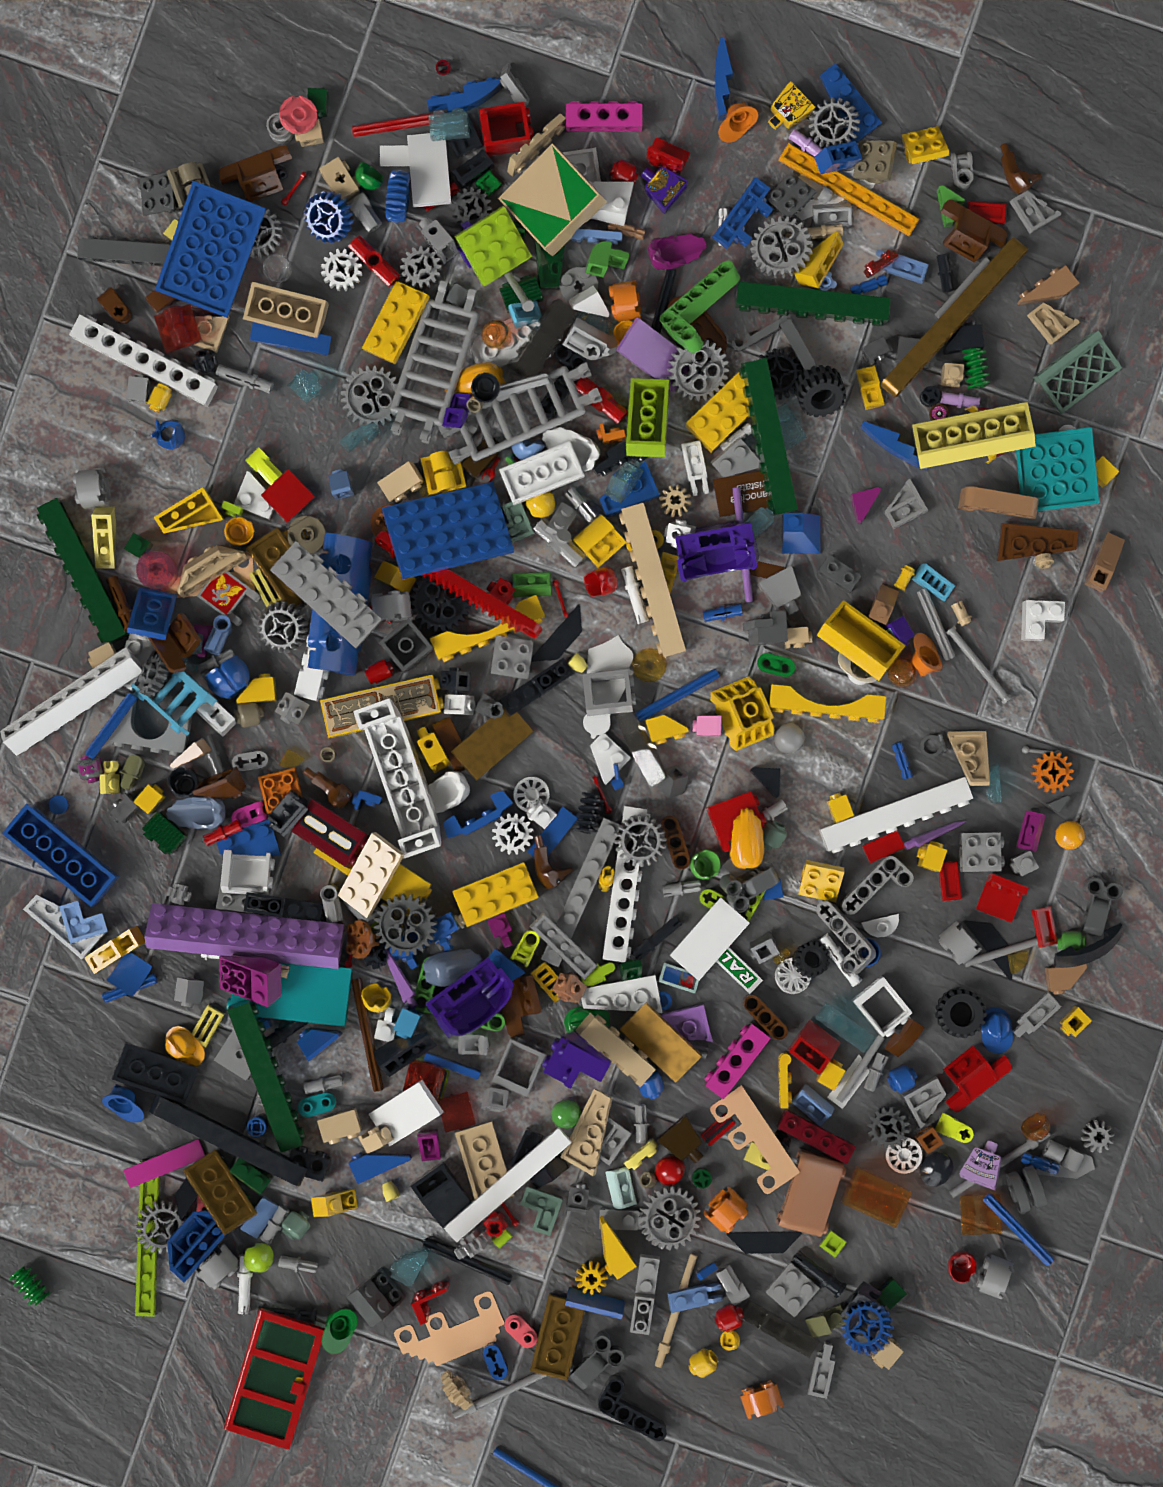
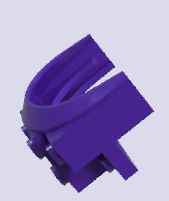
(716, 550)
(470, 1001)
(574, 1055)

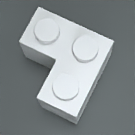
(1036, 614)

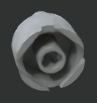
(92, 488)
(392, 606)
(959, 942)
(217, 1266)
(995, 1276)

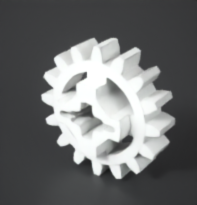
(347, 265)
(514, 821)

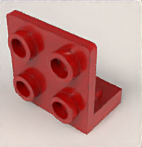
(667, 156)
(1001, 897)
(419, 1301)

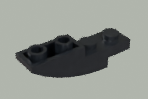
(616, 456)
(536, 687)
(282, 907)

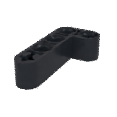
(560, 386)
(634, 1412)

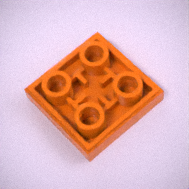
(277, 785)

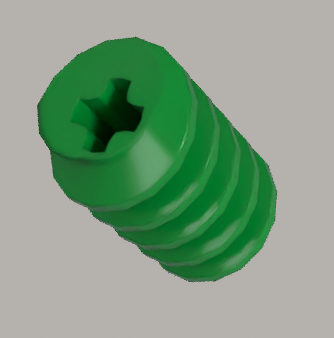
(976, 367)
(29, 1286)

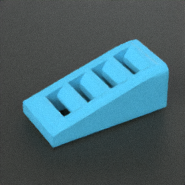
(936, 576)

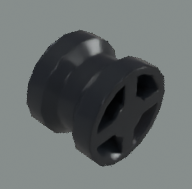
(932, 393)

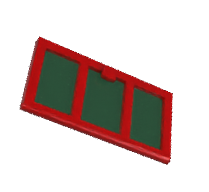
(267, 1393)

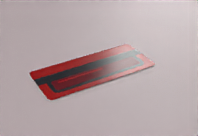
(717, 1130)

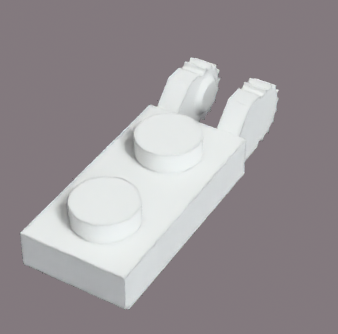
(695, 465)

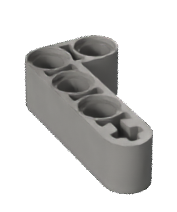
(872, 888)
(843, 934)

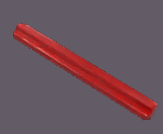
(390, 125)

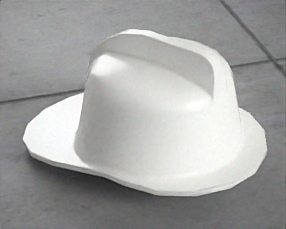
(855, 673)

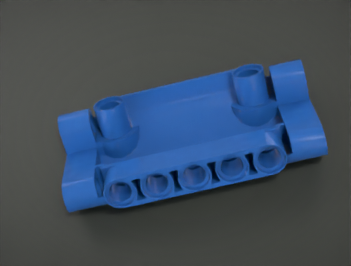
(351, 561)

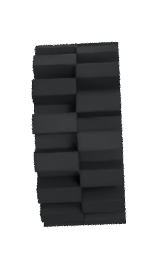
(800, 963)

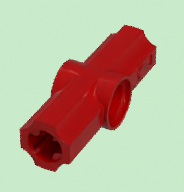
(366, 253)
(607, 405)
(495, 1224)

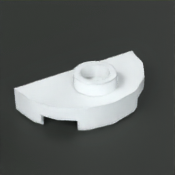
(882, 926)

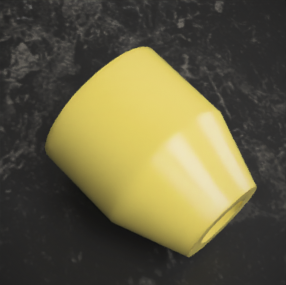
(577, 663)
(390, 1191)

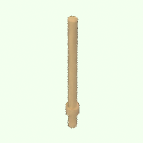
(664, 1346)

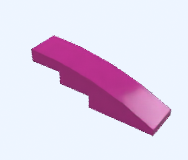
(164, 1163)

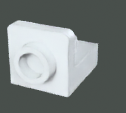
(459, 704)
(541, 813)

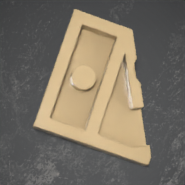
(1051, 322)

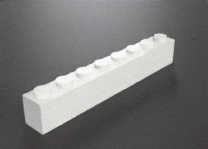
(71, 701)
(895, 814)

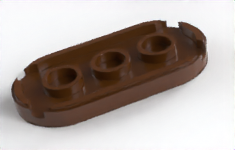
(707, 330)

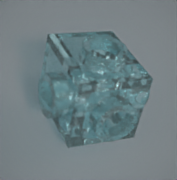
(305, 385)

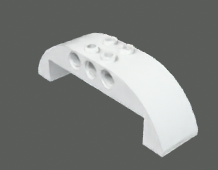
(401, 776)

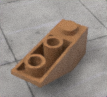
(1053, 288)
(1105, 562)

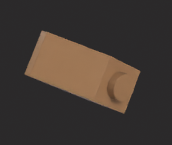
(883, 605)
(1062, 978)

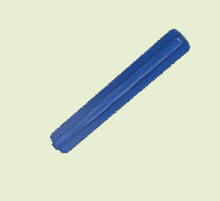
(110, 725)

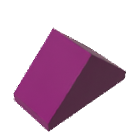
(862, 502)
(429, 1145)

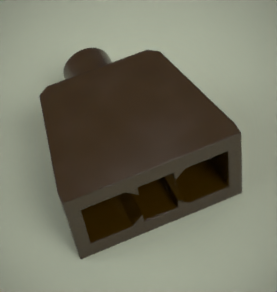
(682, 1140)

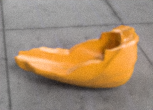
(469, 373)
(747, 840)

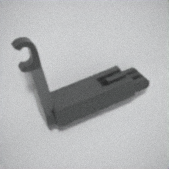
(792, 336)

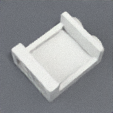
(246, 873)

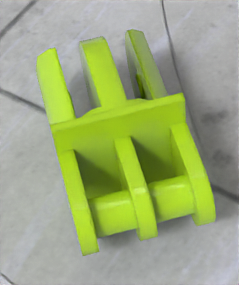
(598, 974)

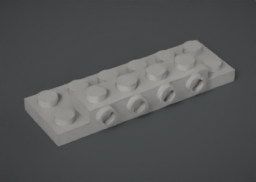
(326, 594)

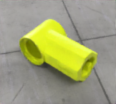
(261, 463)

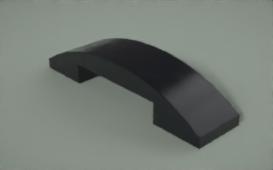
(1092, 952)

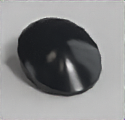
(936, 1169)

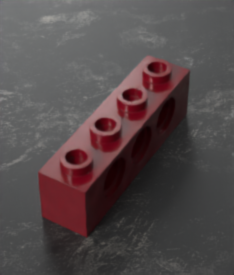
(816, 1136)

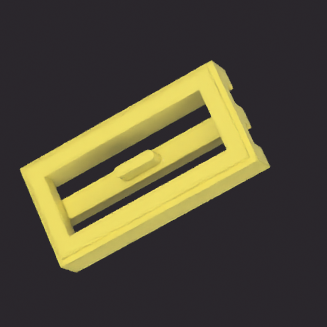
(258, 572)
(214, 1011)

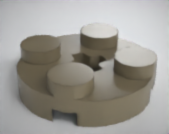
(309, 524)

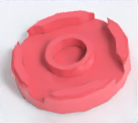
(298, 115)

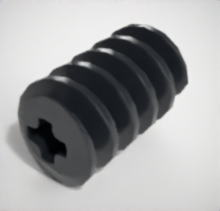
(589, 813)

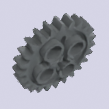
(421, 928)

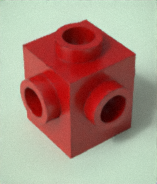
(501, 590)

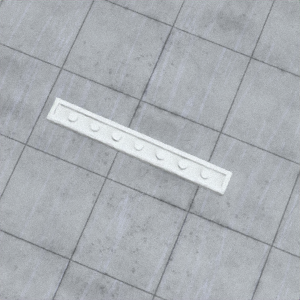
(507, 1184)

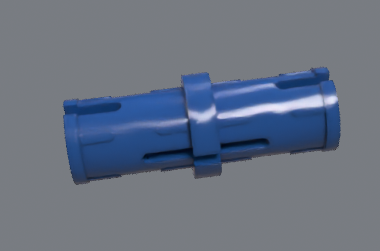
(736, 610)

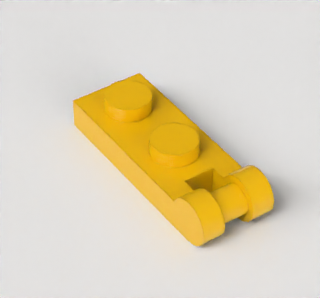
(784, 1079)

